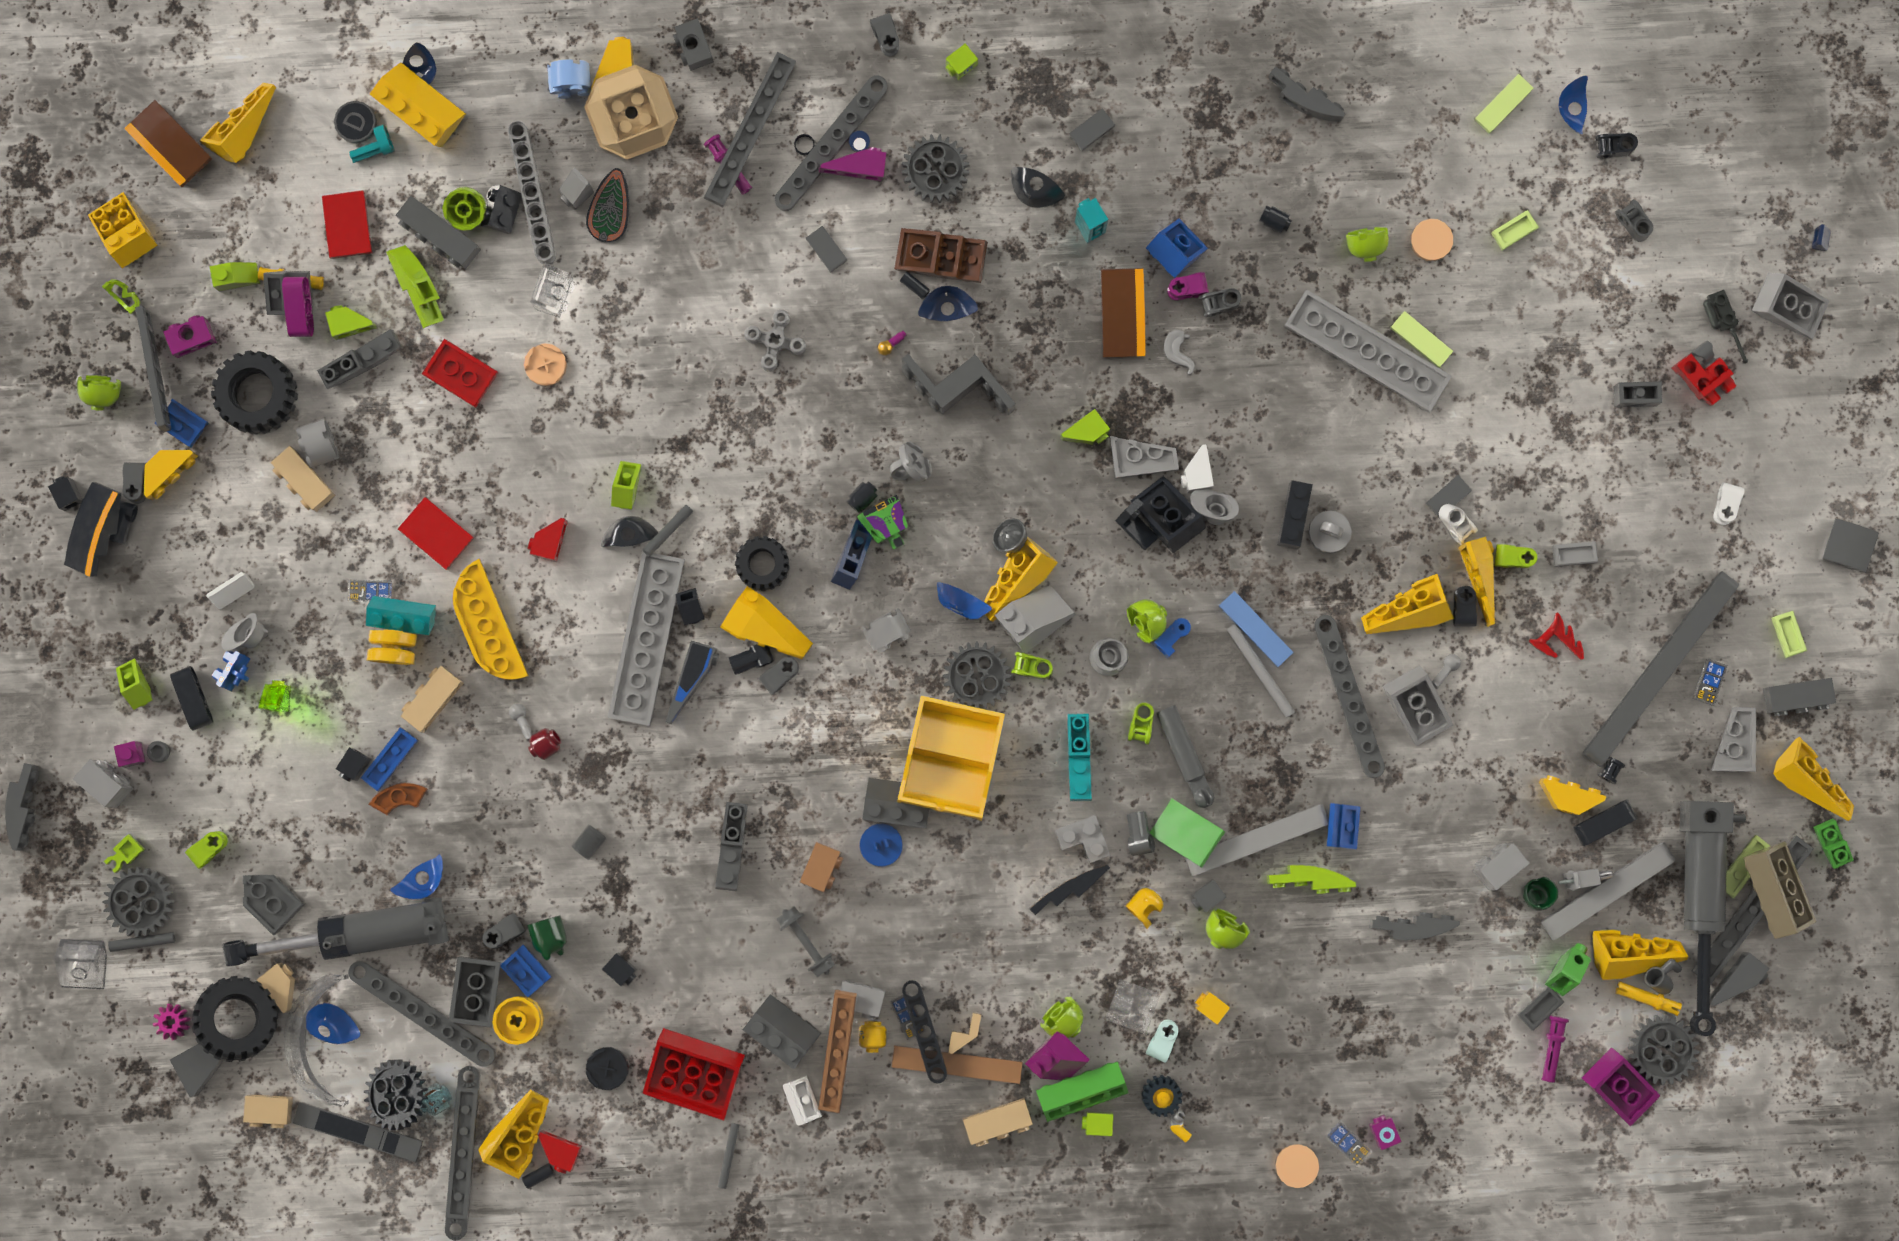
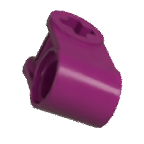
(1192, 286)

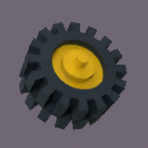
(1161, 1095)

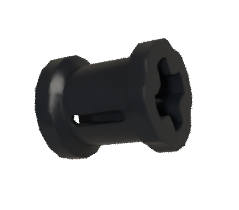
(1611, 770)

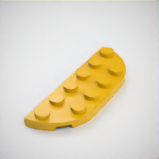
(486, 625)

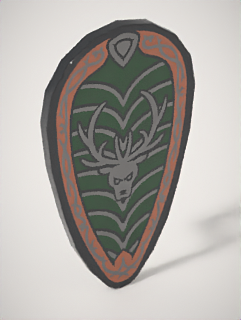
(609, 208)

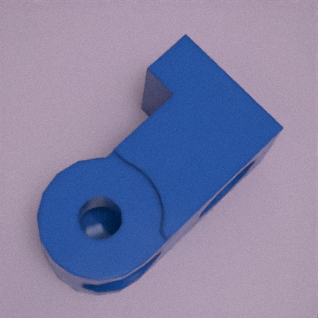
(1178, 629)

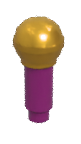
(886, 346)

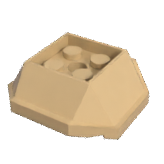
(634, 88)

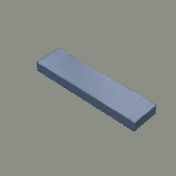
(1256, 629)

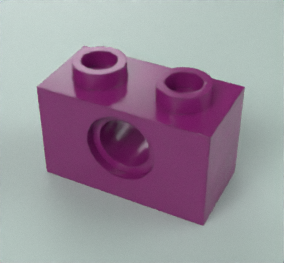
(202, 336)

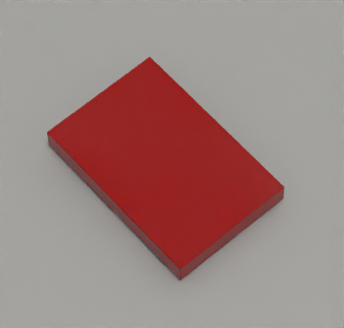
(346, 224)
(460, 373)
(435, 533)

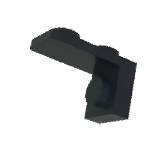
(1135, 526)

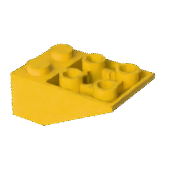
(122, 230)

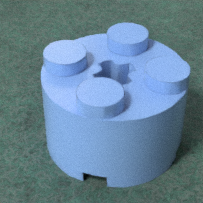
(569, 78)

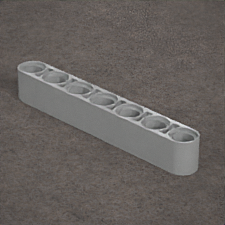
(527, 184)
(1263, 838)
(1609, 891)

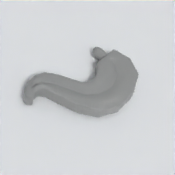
(1171, 349)

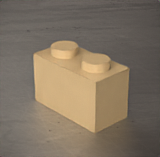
(268, 1110)

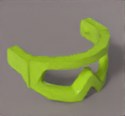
(109, 285)

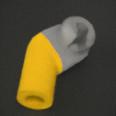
(1177, 1125)

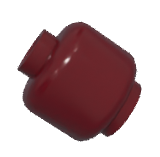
(544, 743)

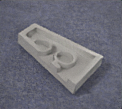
(1140, 458)
(1738, 742)

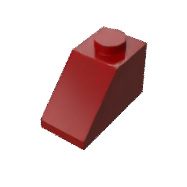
(548, 541)
(560, 1151)

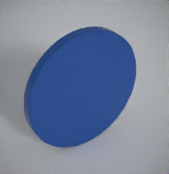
(881, 845)

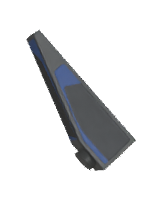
(695, 669)

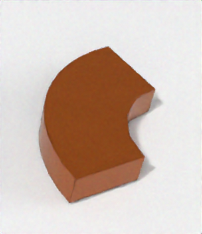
(398, 795)

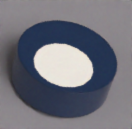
(859, 141)

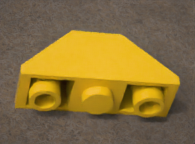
(165, 469)
(1569, 796)

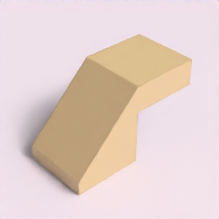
(959, 1039)

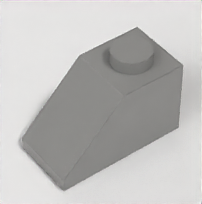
(575, 189)

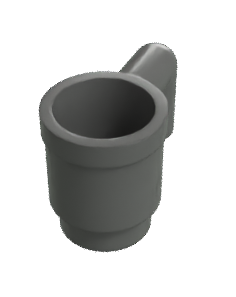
(1659, 980)

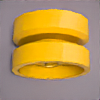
(391, 647)
(505, 1020)

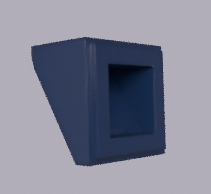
(1821, 238)

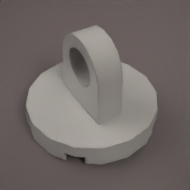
(911, 464)
(1330, 531)

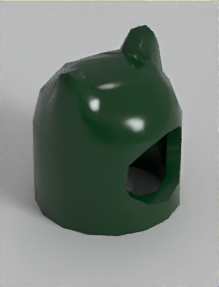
(548, 936)

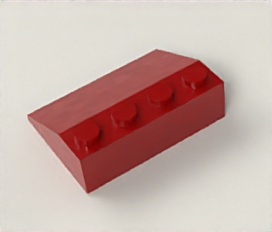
(693, 1074)

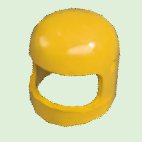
(1143, 904)

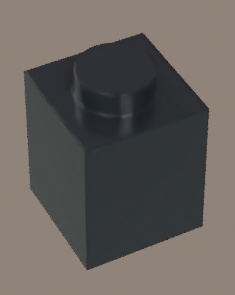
(65, 493)
(690, 606)
(352, 765)
(620, 970)

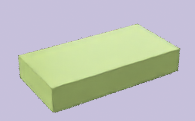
(1514, 230)
(1789, 634)

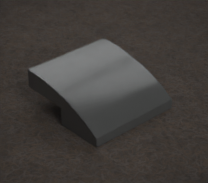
(274, 292)
(1850, 545)

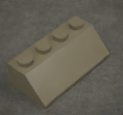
(1779, 890)

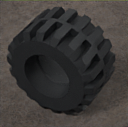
(756, 545)

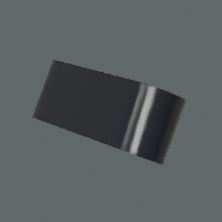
(191, 698)
(1605, 822)

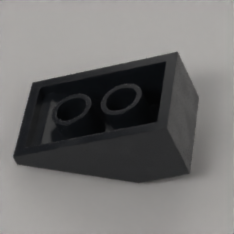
(1169, 514)

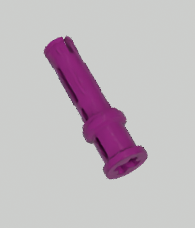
(742, 185)
(1555, 1038)

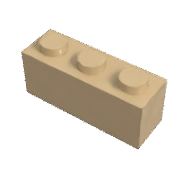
(302, 479)
(431, 698)
(998, 1122)

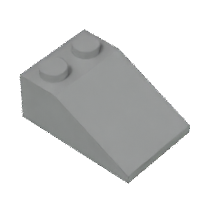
(1790, 304)
(1034, 617)
(1418, 705)

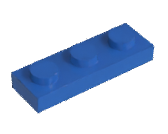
(389, 759)

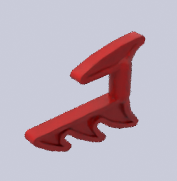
(1558, 629)

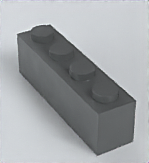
(437, 232)

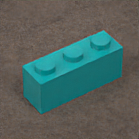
(1091, 219)
(400, 615)

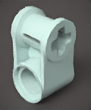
(1162, 1044)

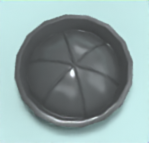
(1010, 536)

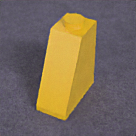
(616, 57)

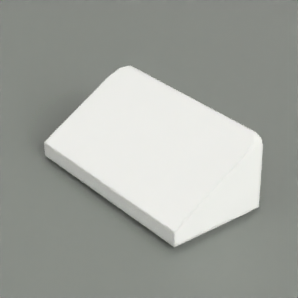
(230, 590)
(802, 1100)

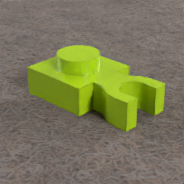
(126, 851)

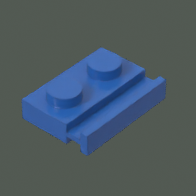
(185, 424)
(1343, 826)
(525, 971)

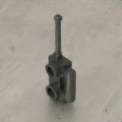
(1726, 315)

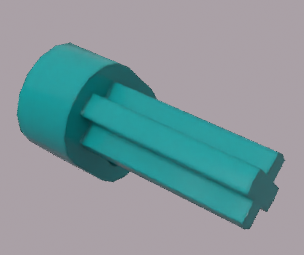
(382, 145)

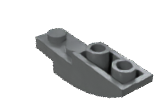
(1312, 103)
(360, 360)
(17, 815)
(731, 846)
(1422, 927)

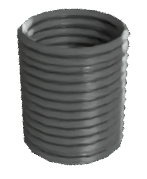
(588, 842)

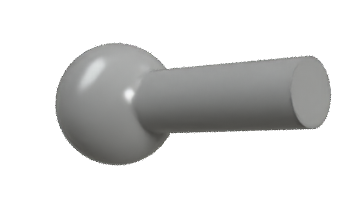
(1451, 663)
(518, 712)

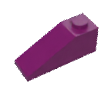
(862, 164)

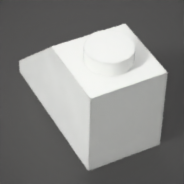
(1198, 472)

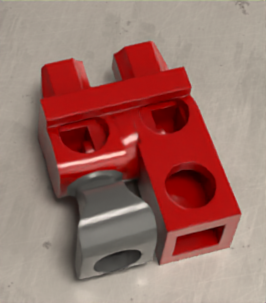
(1704, 381)

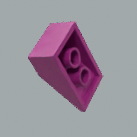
(1621, 1086)

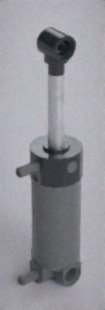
(356, 933)

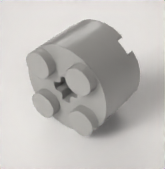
(318, 443)
(886, 630)

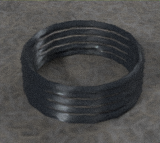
(803, 135)

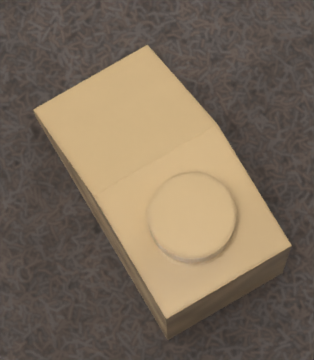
(280, 985)

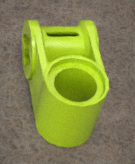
(1510, 556)
(1030, 666)
(1141, 725)
(204, 850)

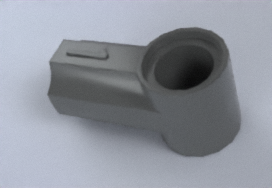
(1140, 839)

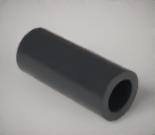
(914, 285)
(538, 1176)

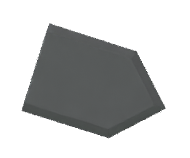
(269, 901)

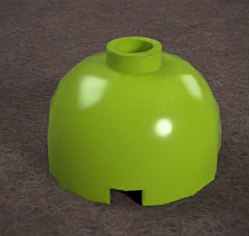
(464, 208)
(1368, 243)
(98, 391)
(1149, 619)
(1224, 930)
(1063, 1018)

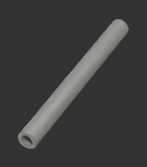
(1260, 670)

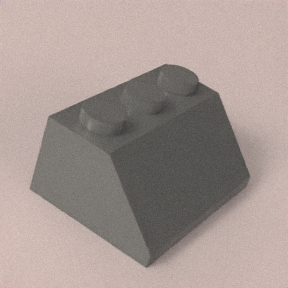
(883, 807)
(474, 991)
(781, 1031)

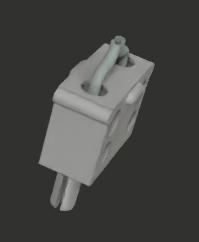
(1584, 878)

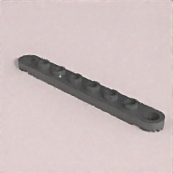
(831, 142)
(1349, 696)
(421, 1013)
(462, 1153)

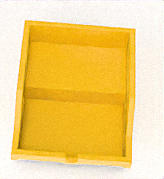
(951, 757)

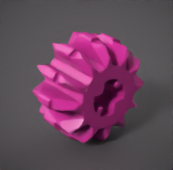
(174, 1029)

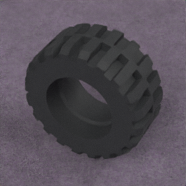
(231, 377)
(238, 989)

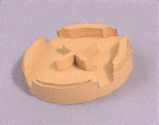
(1431, 240)
(545, 364)
(1297, 1166)

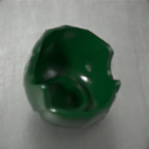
(1540, 893)

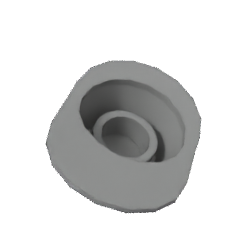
(1214, 506)
(244, 633)

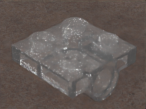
(1132, 1006)

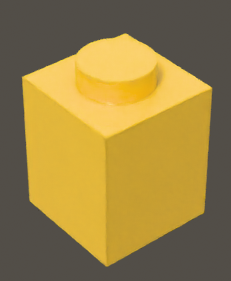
(1211, 1007)

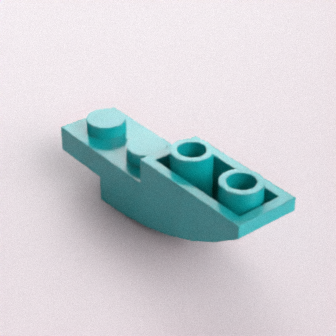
(1079, 757)

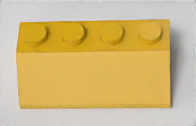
(418, 104)

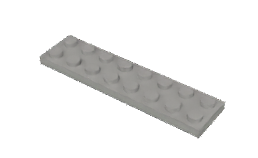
(1367, 351)
(646, 639)

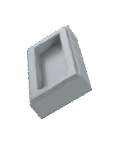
(1575, 554)

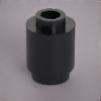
(1275, 219)
(862, 496)

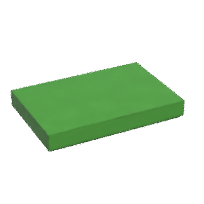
(1187, 833)

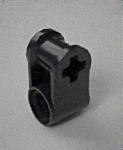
(1611, 145)
(1465, 611)

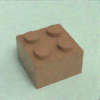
(821, 867)

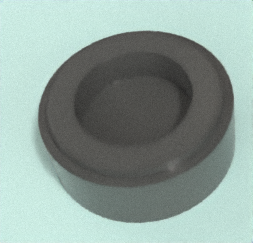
(158, 751)

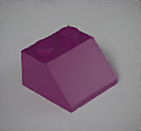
(1057, 1058)

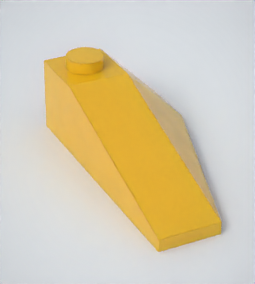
(1019, 576)
(1417, 608)
(513, 1138)

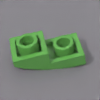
(1833, 844)

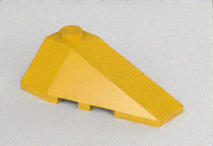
(236, 133)
(1479, 566)
(762, 622)
(1804, 775)
(1624, 955)

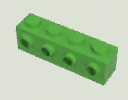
(1082, 1091)

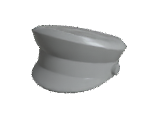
(1109, 657)

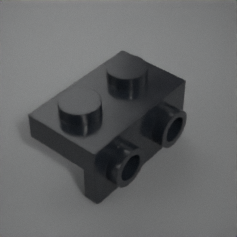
(501, 208)

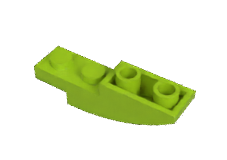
(417, 283)
(1320, 879)

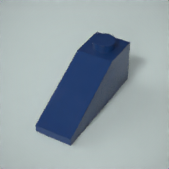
(852, 556)

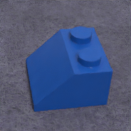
(1176, 248)

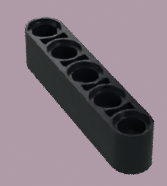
(931, 1040)

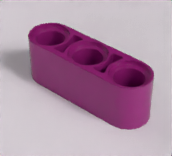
(298, 306)

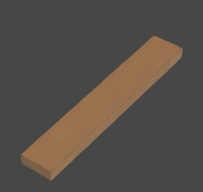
(837, 1051)
(960, 1064)

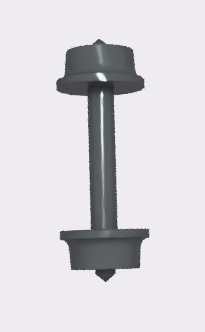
(821, 964)

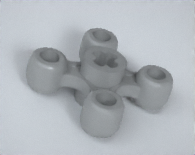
(772, 348)

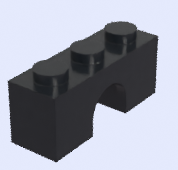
(1295, 514)

